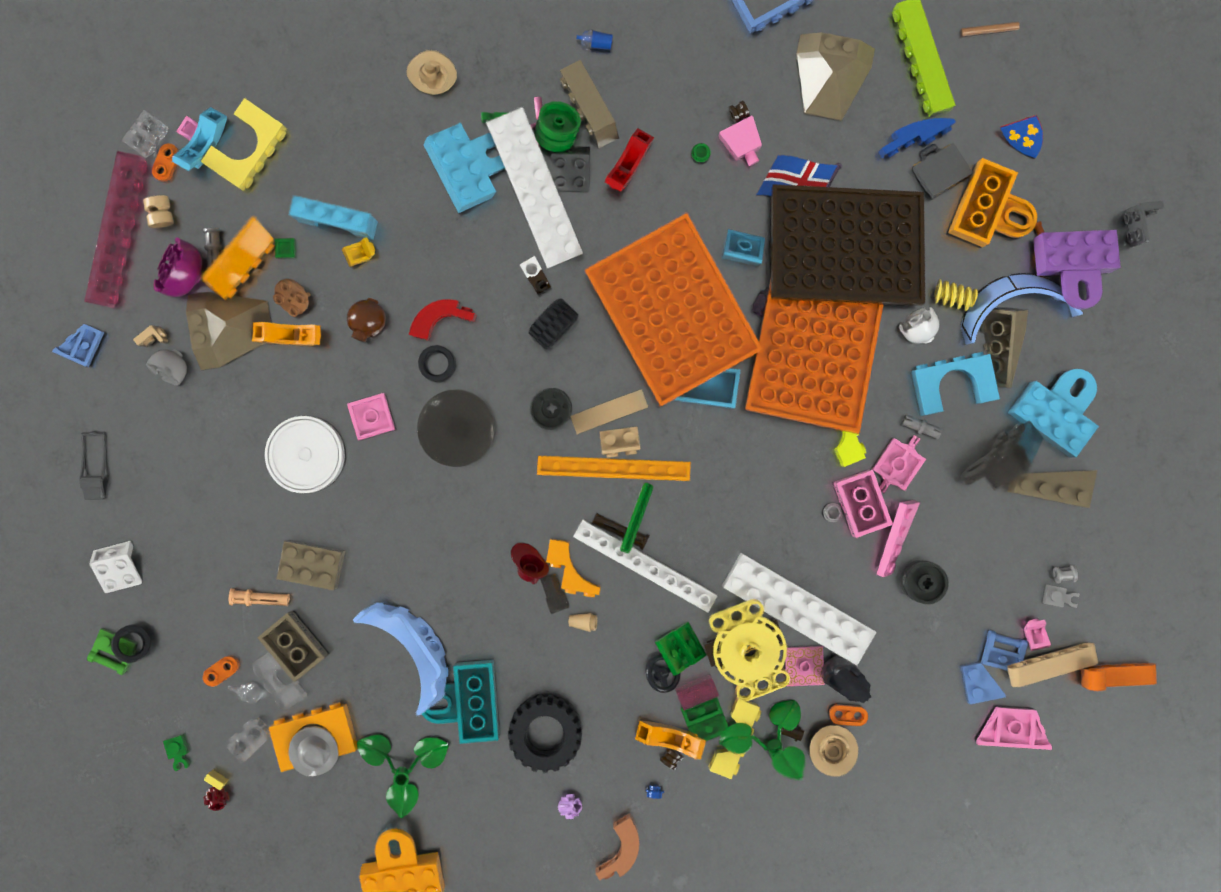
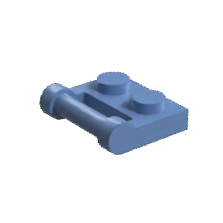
(999, 657)

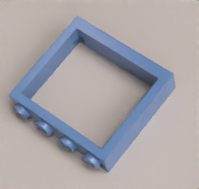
(774, 15)

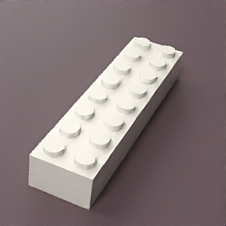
(534, 187)
(799, 609)

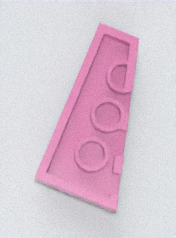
(899, 531)

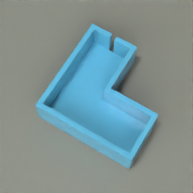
(717, 391)

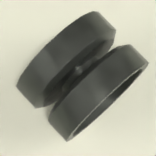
(935, 585)

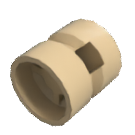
(158, 211)

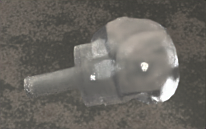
(248, 693)

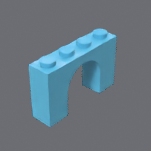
(316, 212)
(978, 369)

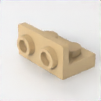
(620, 440)

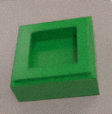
(285, 248)

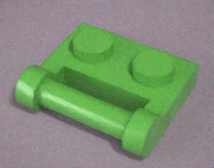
(103, 643)

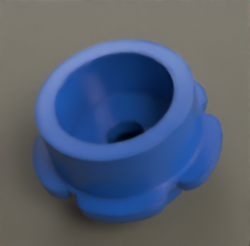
(654, 791)

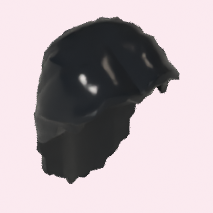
(846, 679)

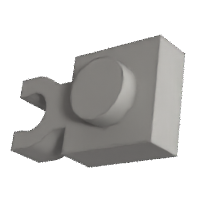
(1057, 596)

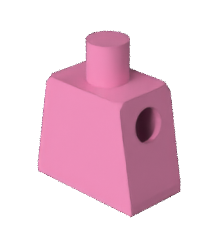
(742, 140)

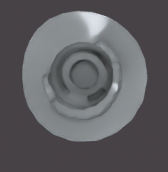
(313, 751)

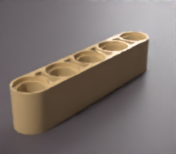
(1052, 664)

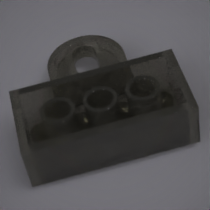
(1009, 457)

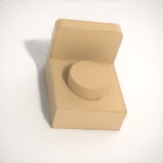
(148, 336)

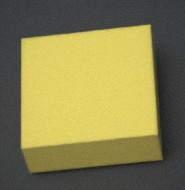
(216, 780)

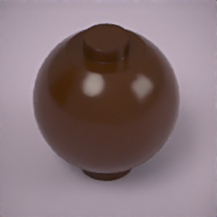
(366, 319)

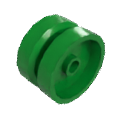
(557, 126)

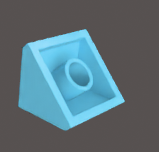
(743, 248)

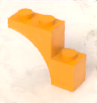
(572, 581)

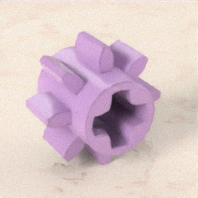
(570, 806)

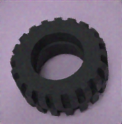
(538, 758)

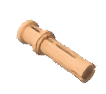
(249, 597)

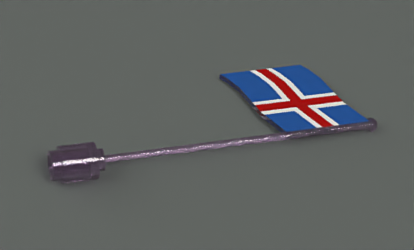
(793, 171)

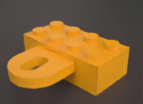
(988, 204)
(403, 871)

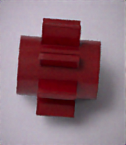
(216, 798)

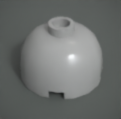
(169, 365)

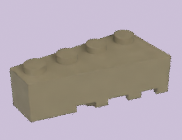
(589, 104)

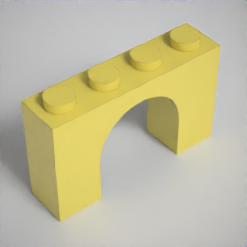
(268, 132)

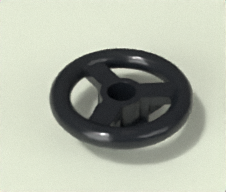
(653, 675)

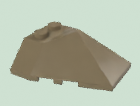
(831, 72)
(223, 328)

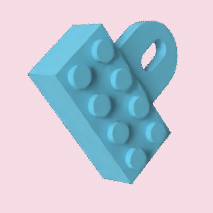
(464, 165)
(1058, 413)

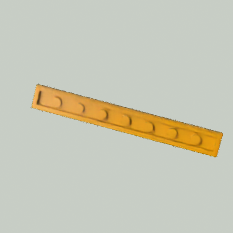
(613, 468)

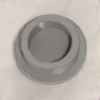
(832, 512)

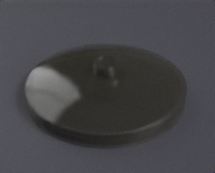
(456, 428)

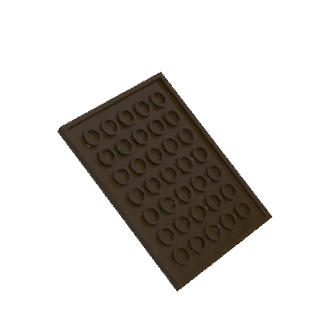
(847, 245)

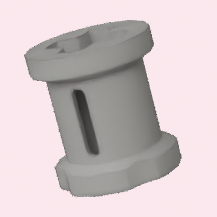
(1065, 574)

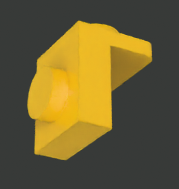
(358, 252)

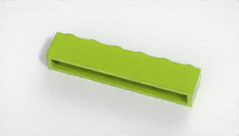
(923, 57)

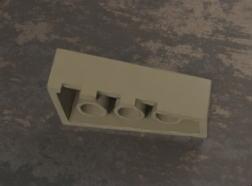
(1062, 486)

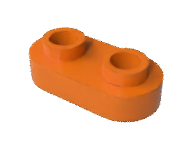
(165, 162)
(220, 671)
(847, 715)

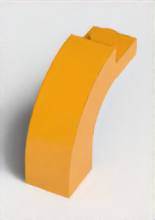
(286, 334)
(670, 737)

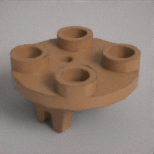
(291, 297)

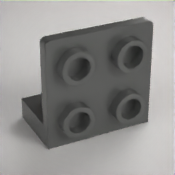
(571, 169)
(1136, 221)

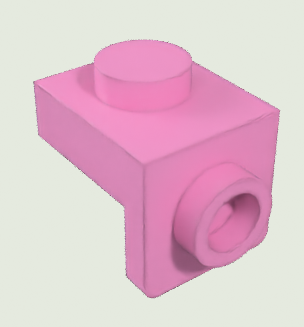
(1036, 634)

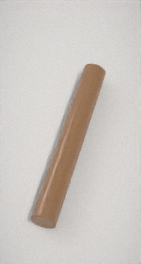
(989, 29)

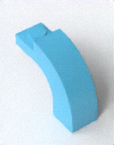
(207, 134)

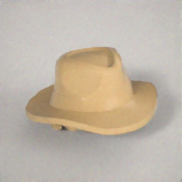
(432, 72)
(834, 750)

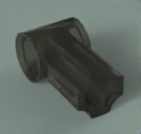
(555, 598)

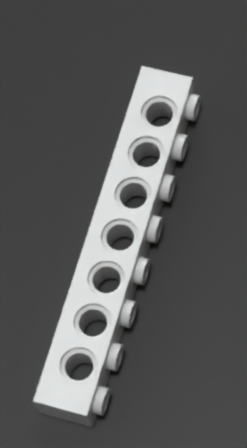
(646, 566)

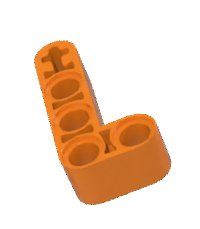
(1102, 676)

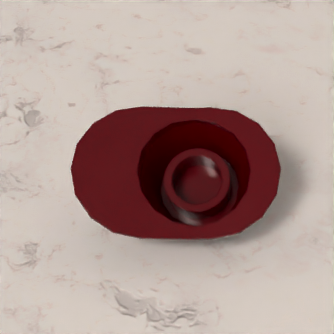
(529, 562)

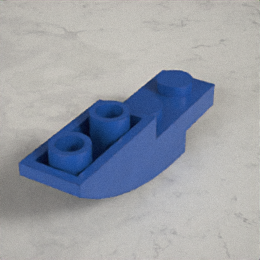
(921, 131)

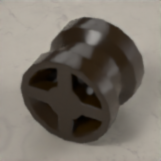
(739, 112)
(671, 758)

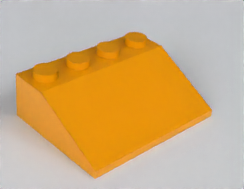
(239, 259)

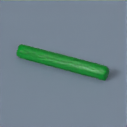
(636, 518)

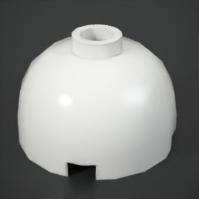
(921, 326)

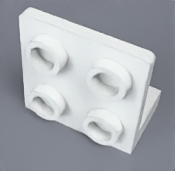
(115, 567)

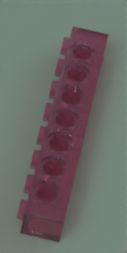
(115, 201)

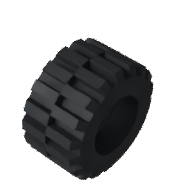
(553, 323)

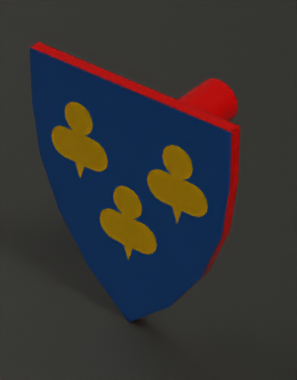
(1025, 135)

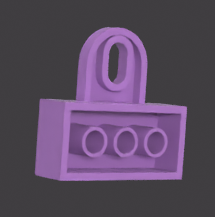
(1078, 258)

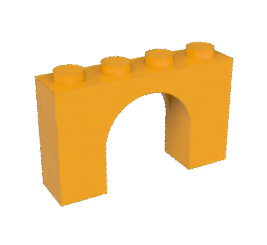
(334, 719)

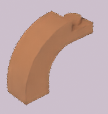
(624, 860)

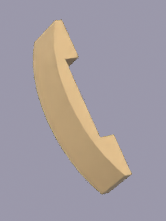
(609, 411)

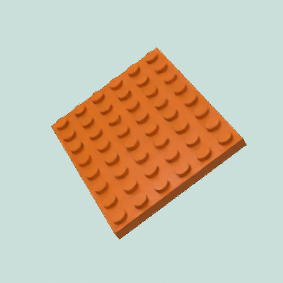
(673, 309)
(815, 361)

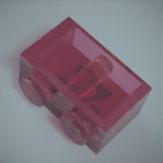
(697, 692)

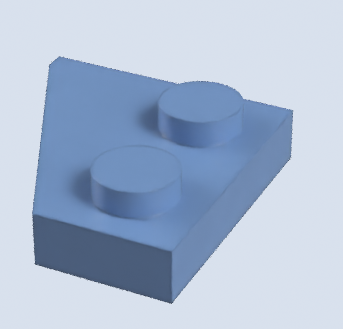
(81, 345)
(980, 684)

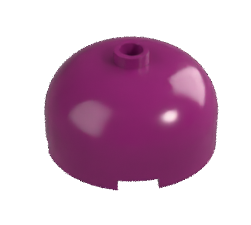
(181, 272)

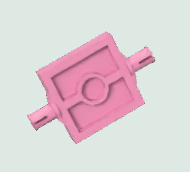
(899, 464)

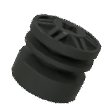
(545, 418)

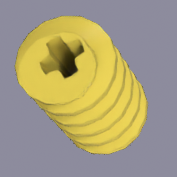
(955, 294)

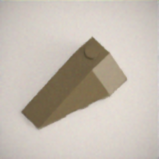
(1004, 337)

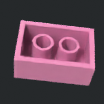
(862, 503)

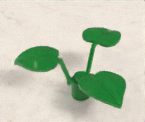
(787, 762)
(401, 795)

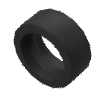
(422, 363)
(130, 629)

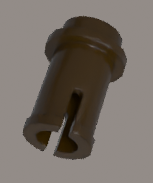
(796, 733)

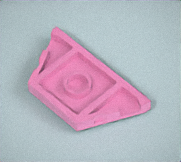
(1014, 729)

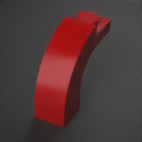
(629, 160)
(428, 317)

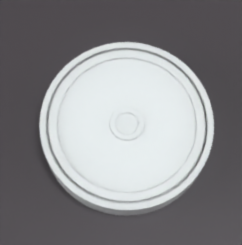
(304, 454)

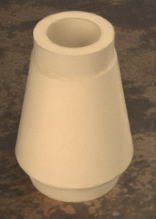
(583, 621)

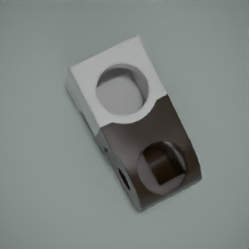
(535, 275)

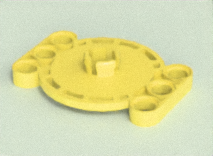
(734, 644)

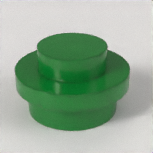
(700, 152)

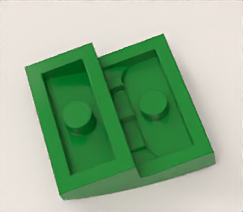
(680, 648)
(706, 719)

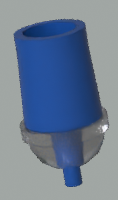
(596, 39)

